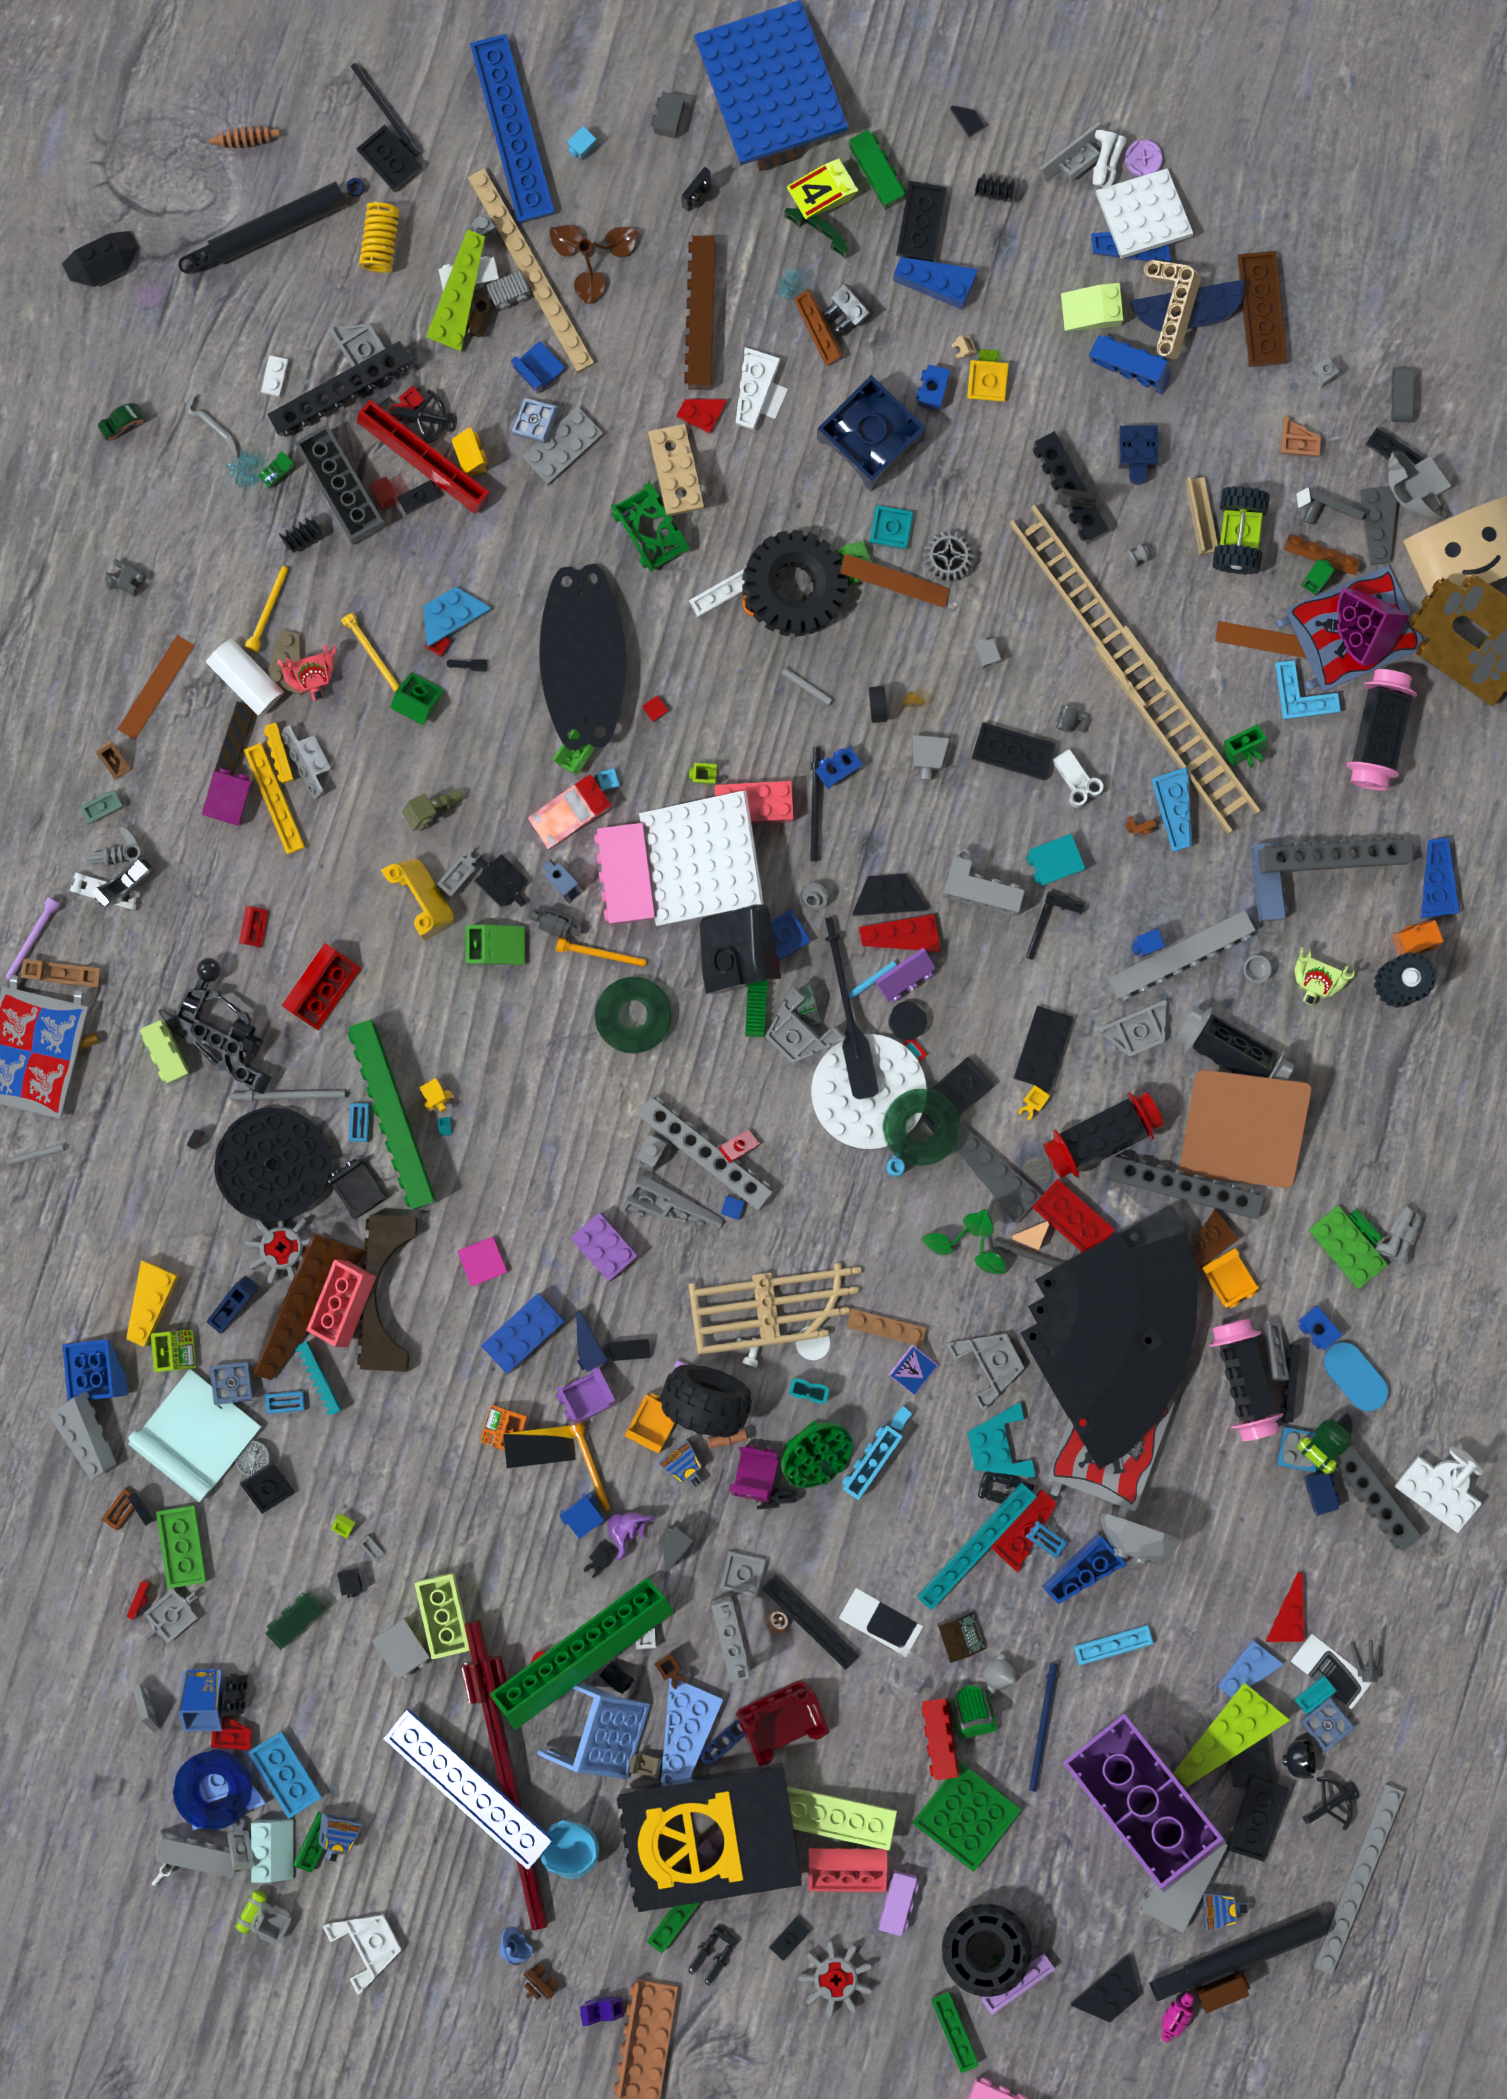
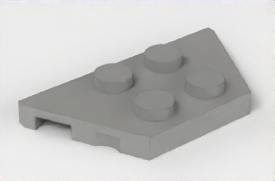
(357, 343)
(1138, 1030)

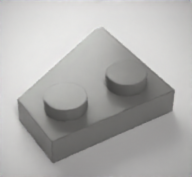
(144, 1707)

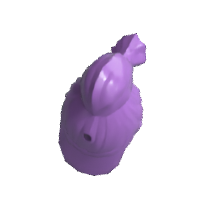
(625, 1527)

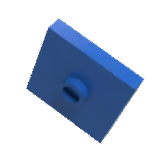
(788, 934)

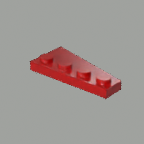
(903, 934)
(1012, 1544)

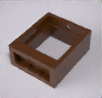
(1223, 1992)

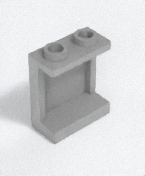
(401, 1649)

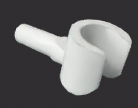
(164, 1871)

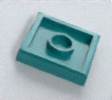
(891, 527)

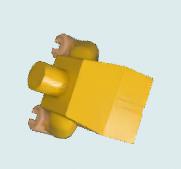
(435, 1096)

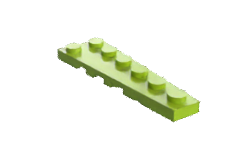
(455, 303)

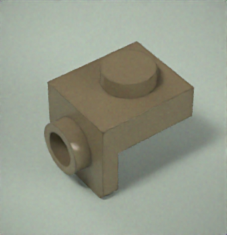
(645, 1764)

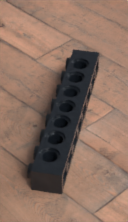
(279, 416)

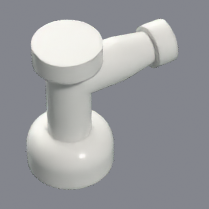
(751, 1359)

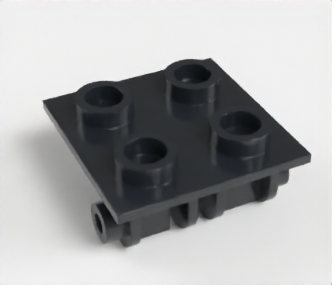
(234, 1695)

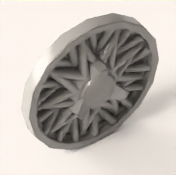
(253, 1458)

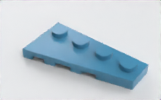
(1174, 803)

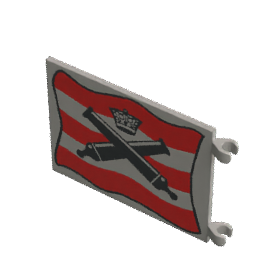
(1117, 1482)

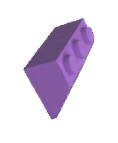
(905, 976)

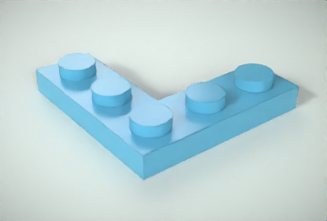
(1295, 707)

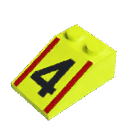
(823, 189)

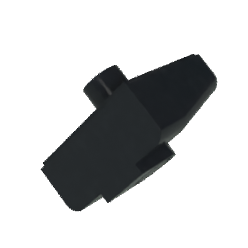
(738, 949)

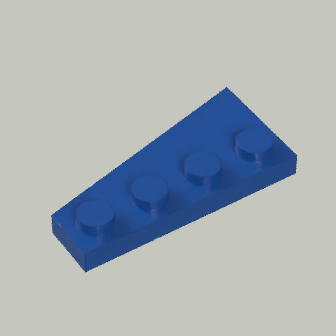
(1104, 245)
(1439, 883)

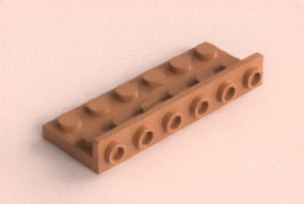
(646, 2040)

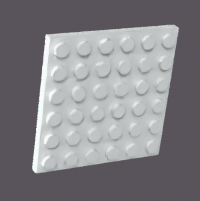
(701, 858)

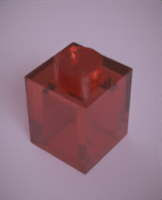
(384, 493)

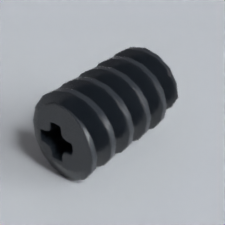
(995, 188)
(301, 535)

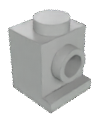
(484, 226)

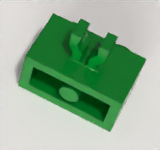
(1245, 746)

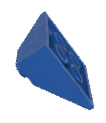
(94, 1369)

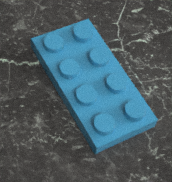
(285, 1774)

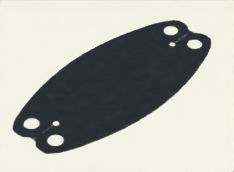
(582, 657)

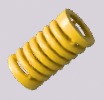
(379, 237)

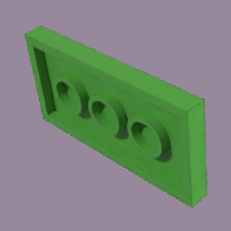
(1347, 1247)
(181, 1546)

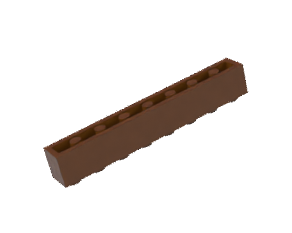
(701, 313)

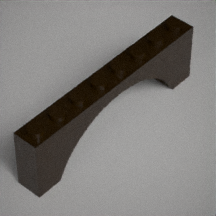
(377, 1346)

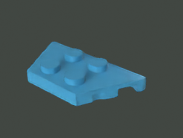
(450, 613)

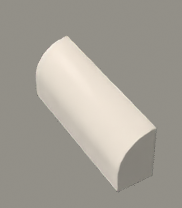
(245, 677)

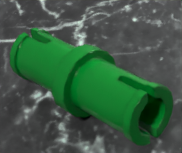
(1366, 1226)

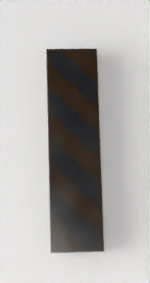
(235, 737)

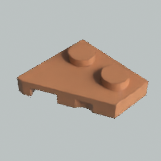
(1298, 440)

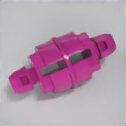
(1177, 2017)

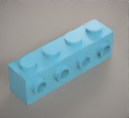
(871, 1463)

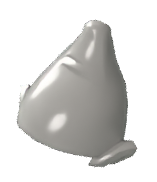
(999, 1674)

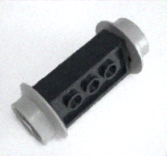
(1231, 1046)

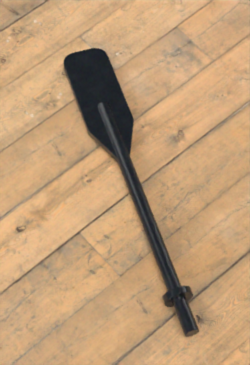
(855, 1046)

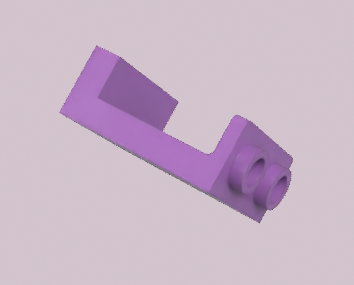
(586, 1397)

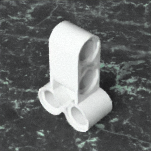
(1076, 778)

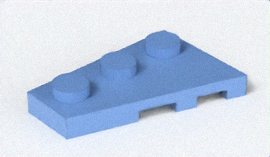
(1249, 1668)

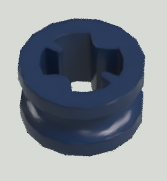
(351, 182)

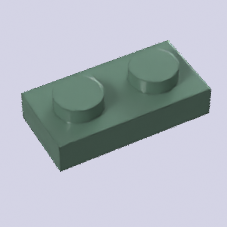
(101, 807)

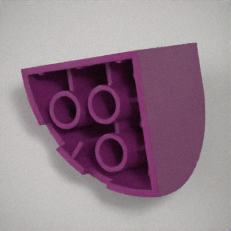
(1368, 625)

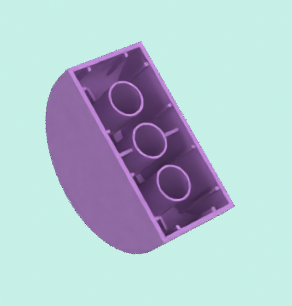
(1144, 1803)

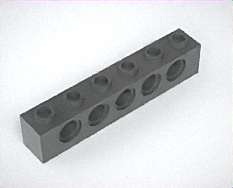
(1409, 1534)

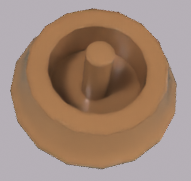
(776, 1622)

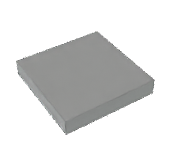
(742, 1574)

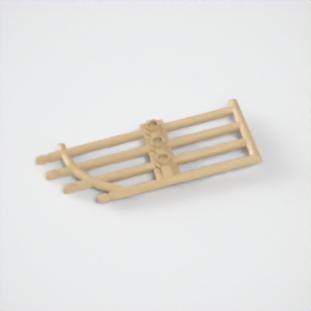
(766, 1309)

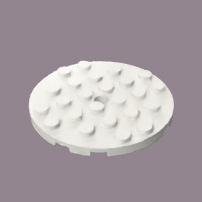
(860, 1121)

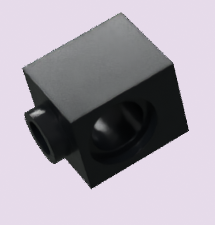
(350, 1582)

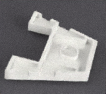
(373, 1941)

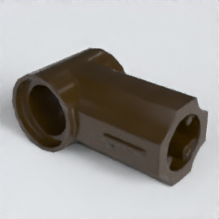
(479, 319)

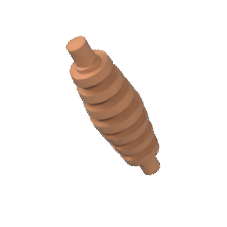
(244, 136)

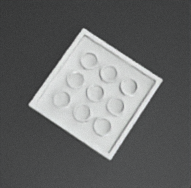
(1144, 213)

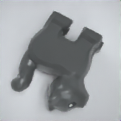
(126, 578)

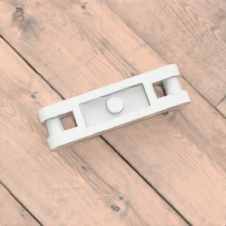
(92, 883)

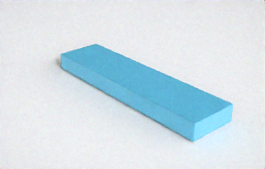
(1113, 1645)

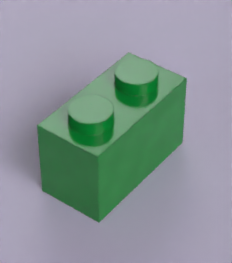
(1317, 576)

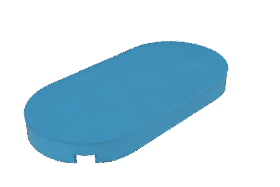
(1355, 1376)

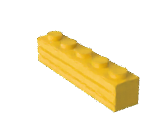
(278, 753)

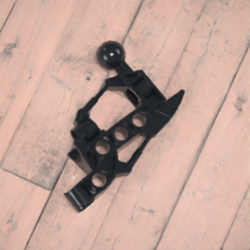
(188, 1020)

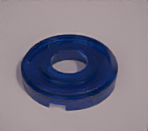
(187, 1789)

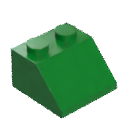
(416, 698)

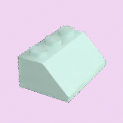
(272, 1850)

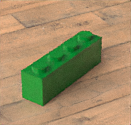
(876, 169)

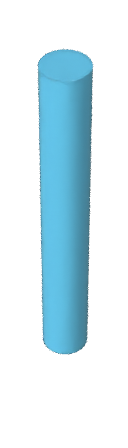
(871, 980)

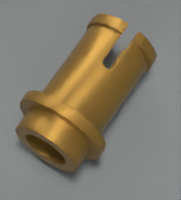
(88, 1040)

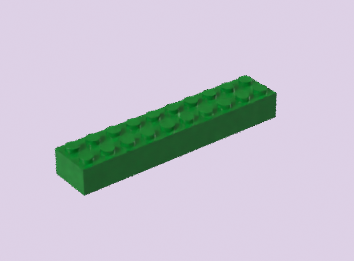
(392, 1114)
(581, 1653)

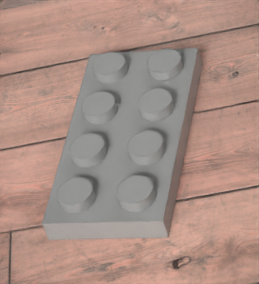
(564, 445)

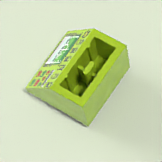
(173, 1350)

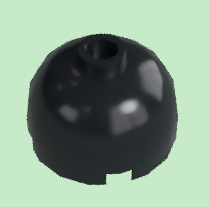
(1300, 1759)

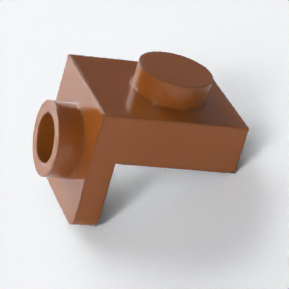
(1144, 828)

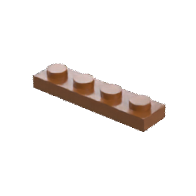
(818, 327)
(1315, 551)

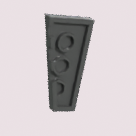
(1379, 521)

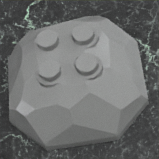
(1137, 1540)

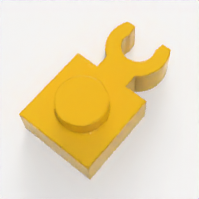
(1035, 1100)

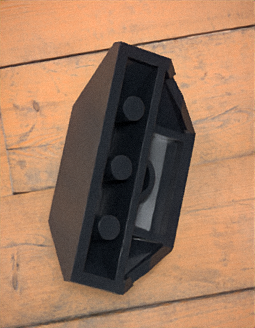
(101, 259)

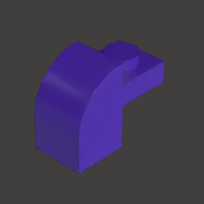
(601, 2010)

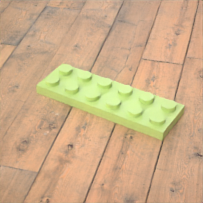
(842, 1818)

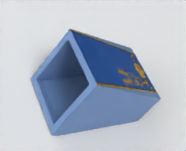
(201, 1700)

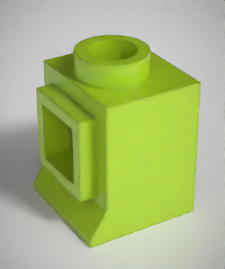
(712, 771)

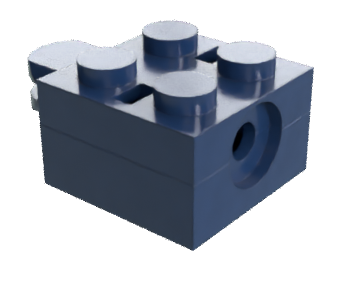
(1139, 451)

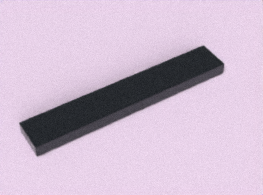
(810, 1622)

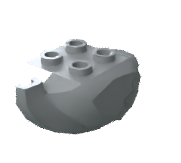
(1418, 485)

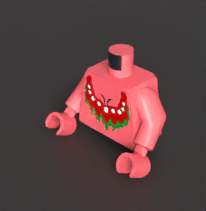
(310, 673)

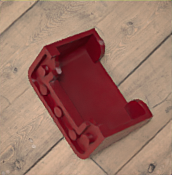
(781, 1720)

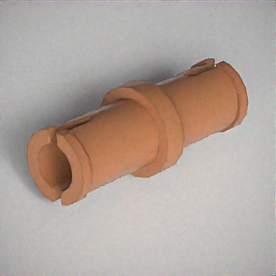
(720, 1441)

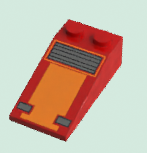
(570, 812)

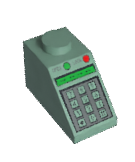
(807, 1008)

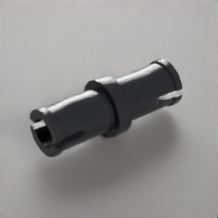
(1064, 902)

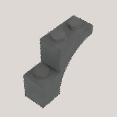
(120, 886)

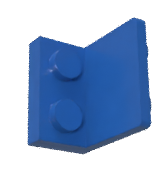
(538, 367)

